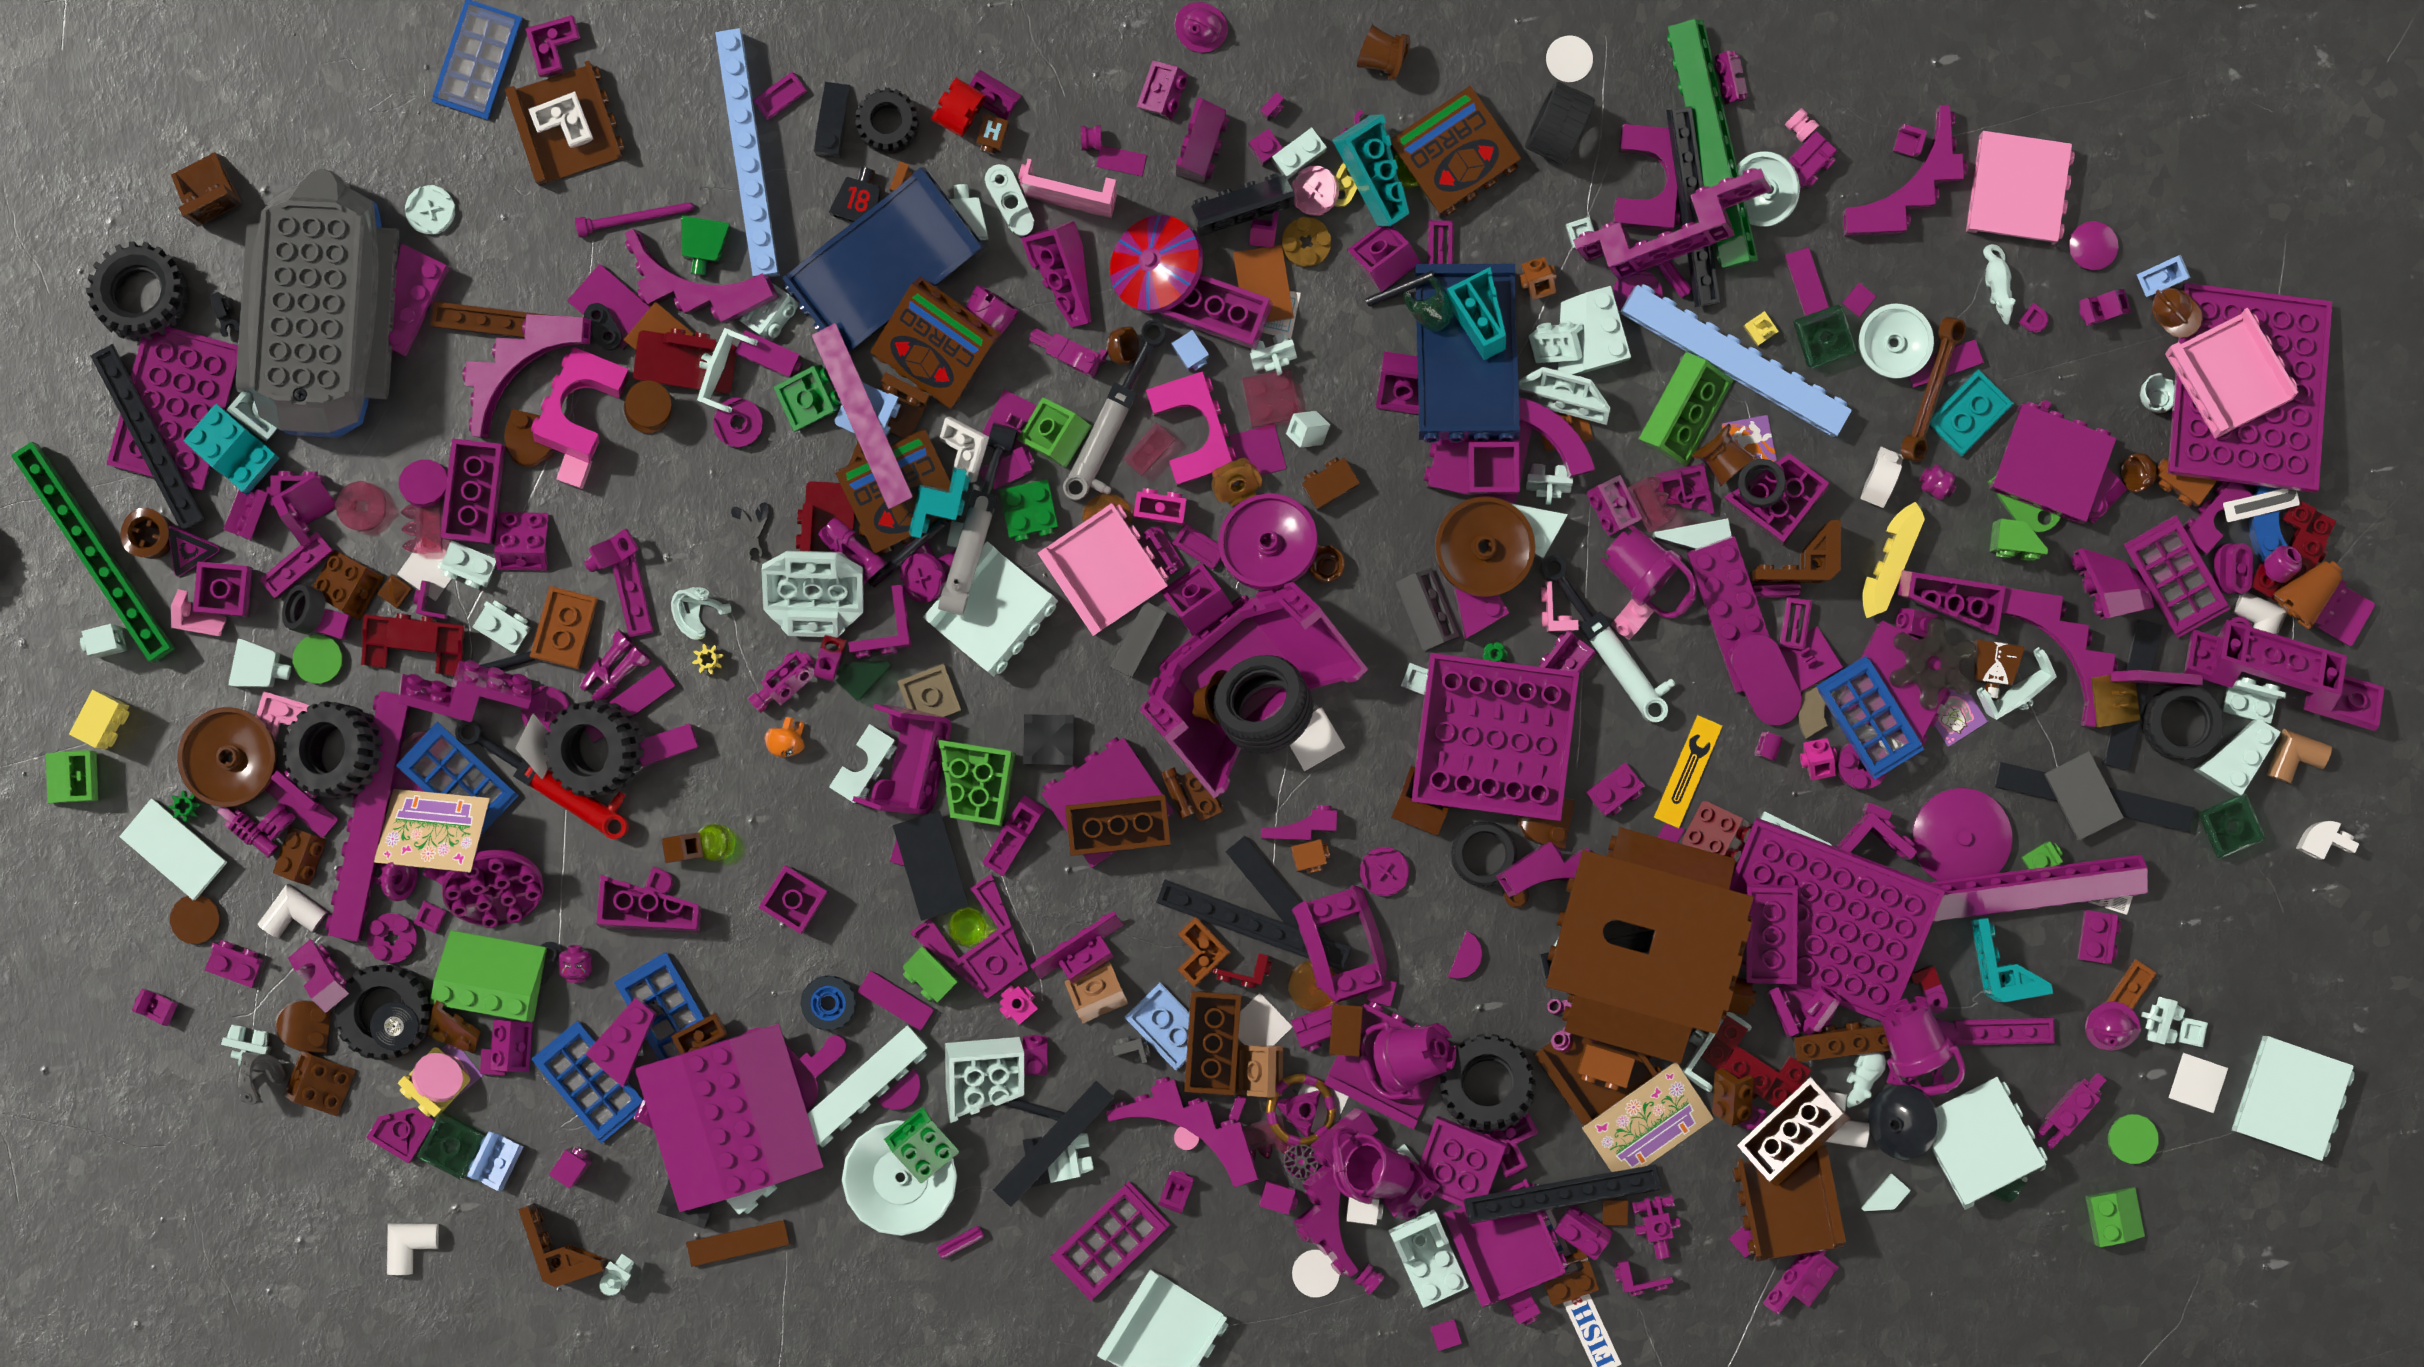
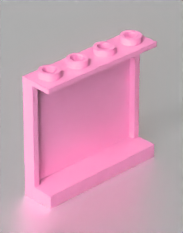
(2020, 187)
(1068, 195)
(2232, 373)
(1104, 568)

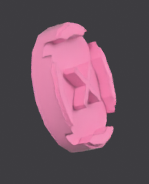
(1315, 190)
(437, 1077)

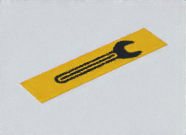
(1688, 771)

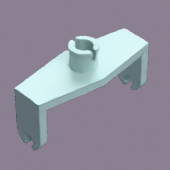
(715, 366)
(2020, 693)
(1702, 1041)

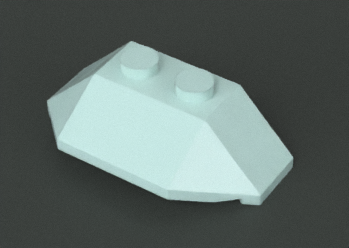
(1565, 394)

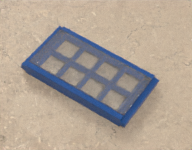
(477, 59)
(1870, 717)
(448, 767)
(667, 994)
(584, 1085)

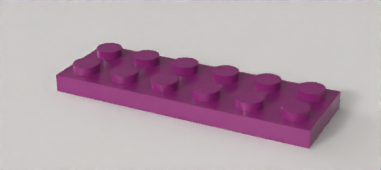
(1727, 596)

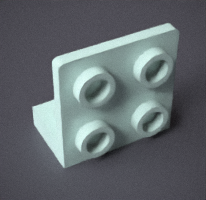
(2251, 700)

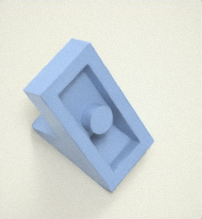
(2163, 275)

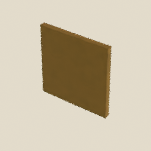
(2114, 701)

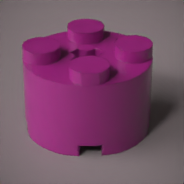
(1848, 772)

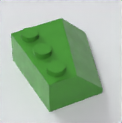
(977, 781)

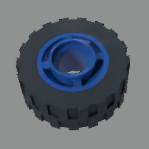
(833, 987)

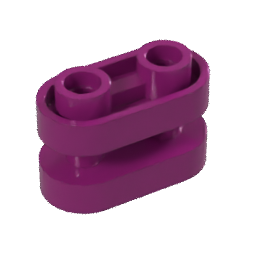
(2233, 568)

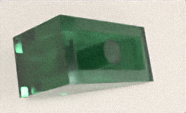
(861, 677)

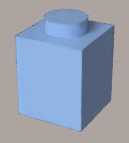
(1191, 351)

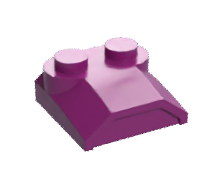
(2108, 492)

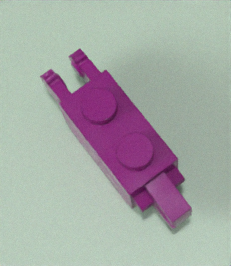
(2072, 1109)

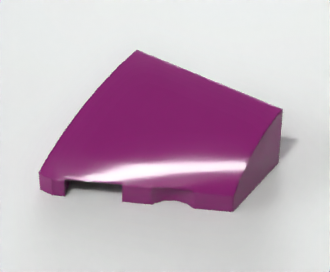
(1687, 487)

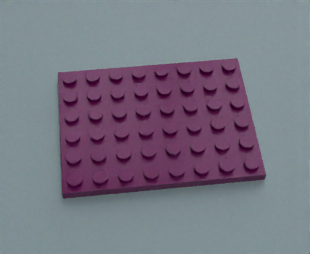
(2284, 444)
(1855, 917)

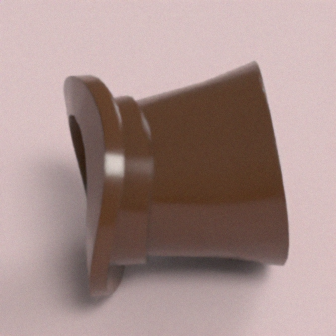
(1383, 52)
(647, 407)
(1724, 455)
(146, 533)

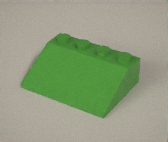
(489, 976)

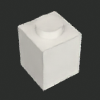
(1364, 1213)

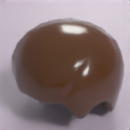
(1123, 345)
(2138, 472)
(1328, 564)

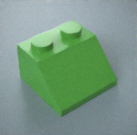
(1054, 432)
(929, 974)
(2115, 1217)

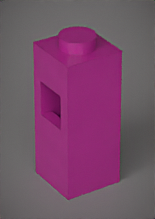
(770, 356)
(668, 744)

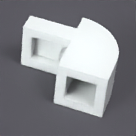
(1882, 477)
(2321, 835)

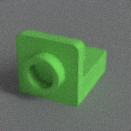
(2043, 856)

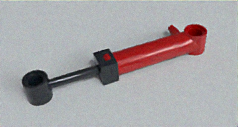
(583, 807)

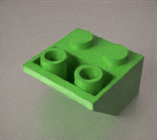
(2016, 538)
(72, 776)

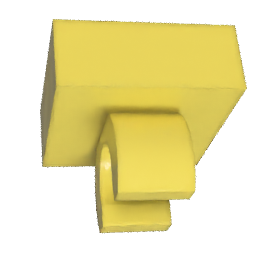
(1760, 328)

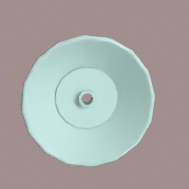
(881, 1199)

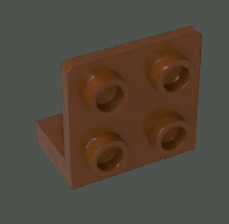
(912, 403)
(347, 584)
(319, 1083)

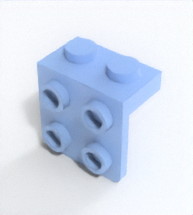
(884, 405)

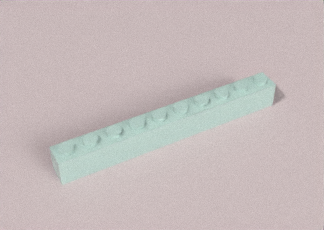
(851, 1097)

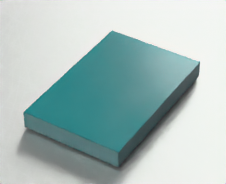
(1969, 413)

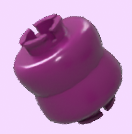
(1938, 482)

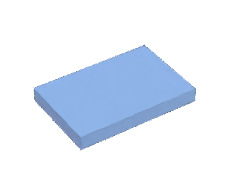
(1163, 1024)

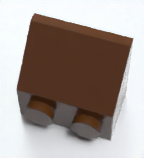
(1420, 815)

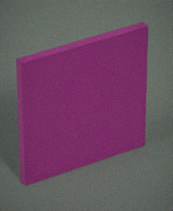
(1011, 412)
(1813, 662)

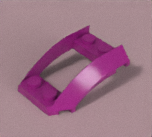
(1329, 910)

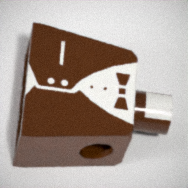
(1996, 665)

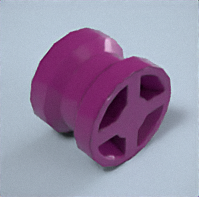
(1090, 137)
(1369, 1279)

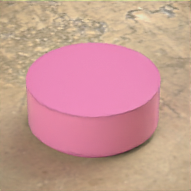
(1185, 1139)

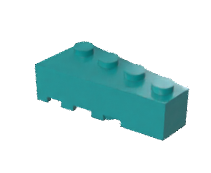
(1371, 165)

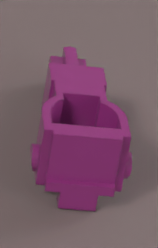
(1069, 352)

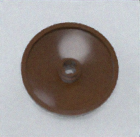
(1508, 544)
(205, 756)

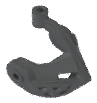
(253, 1061)

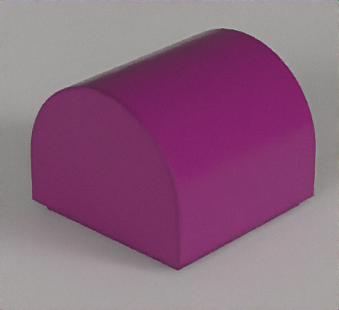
(1768, 746)

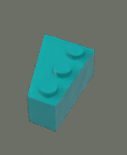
(1478, 312)

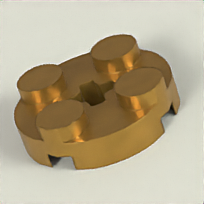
(1303, 228)
(1229, 473)

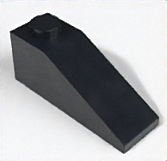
(831, 120)

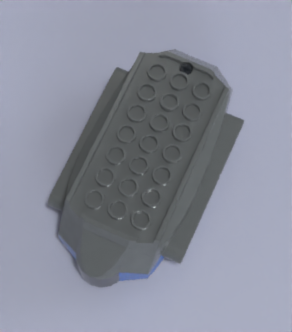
(317, 308)

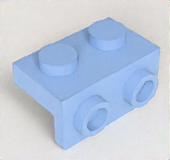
(495, 1160)

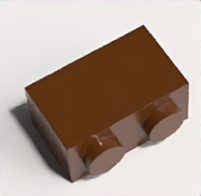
(1329, 483)

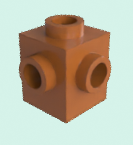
(1538, 278)

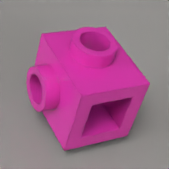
(1819, 759)
(1018, 1014)

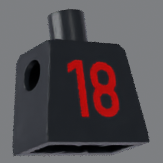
(856, 196)

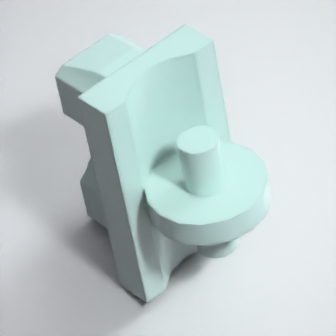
(1273, 356)
(1548, 485)
(2160, 1021)
(235, 1039)
(616, 1276)

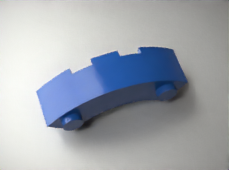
(2265, 529)

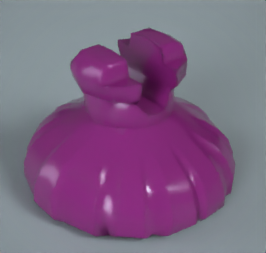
(397, 880)

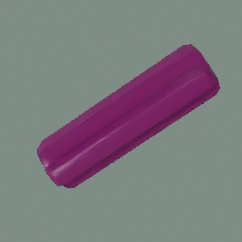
(1675, 278)
(1777, 590)
(960, 1242)

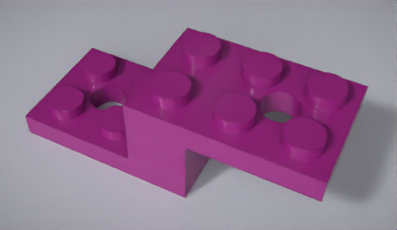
(467, 685)

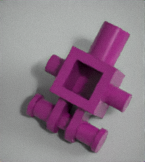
(1657, 1226)

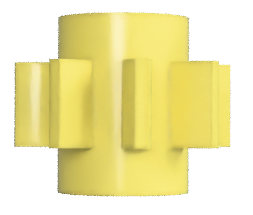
(714, 656)

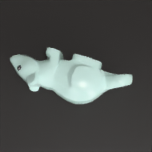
(1998, 279)
(1869, 1069)

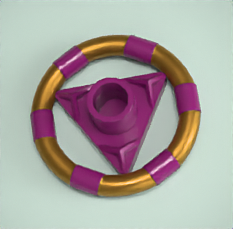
(1300, 1109)

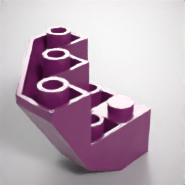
(2112, 583)

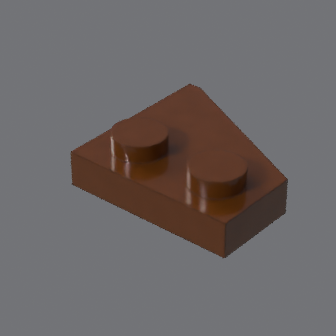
(452, 1030)

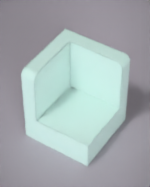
(1308, 429)

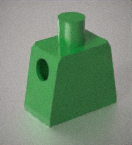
(703, 242)

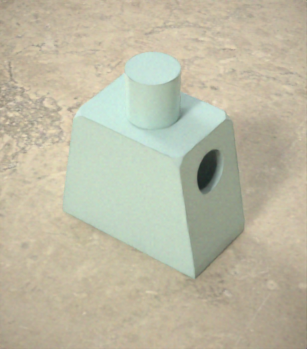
(970, 210)
(256, 666)

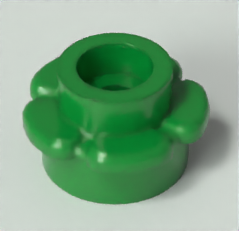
(1496, 647)

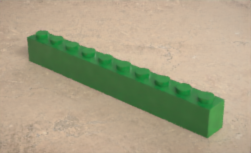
(1715, 151)
(93, 552)

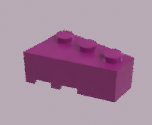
(622, 1041)

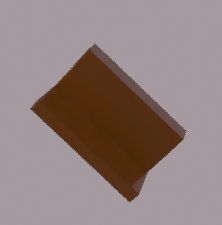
(1345, 1030)

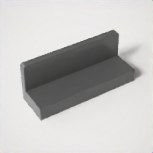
(1427, 609)
(1138, 639)

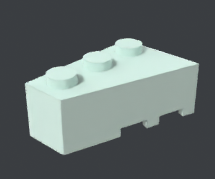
(2240, 757)

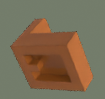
(901, 175)

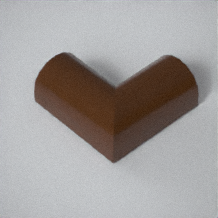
(700, 1034)

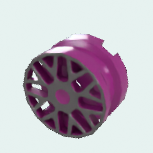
(276, 822)
(1300, 1162)

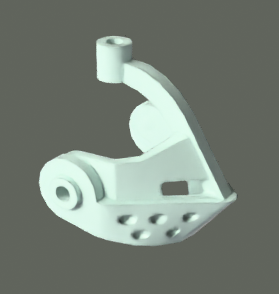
(690, 622)

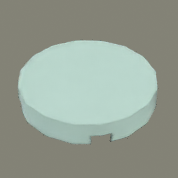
(430, 210)

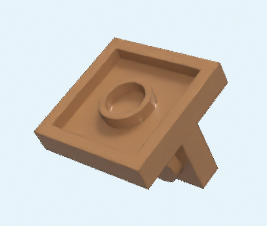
(1096, 993)
(1259, 1070)

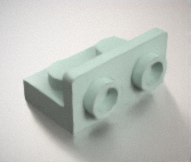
(771, 317)
(1556, 342)
(469, 564)
(502, 627)

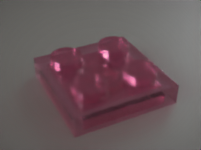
(1270, 398)

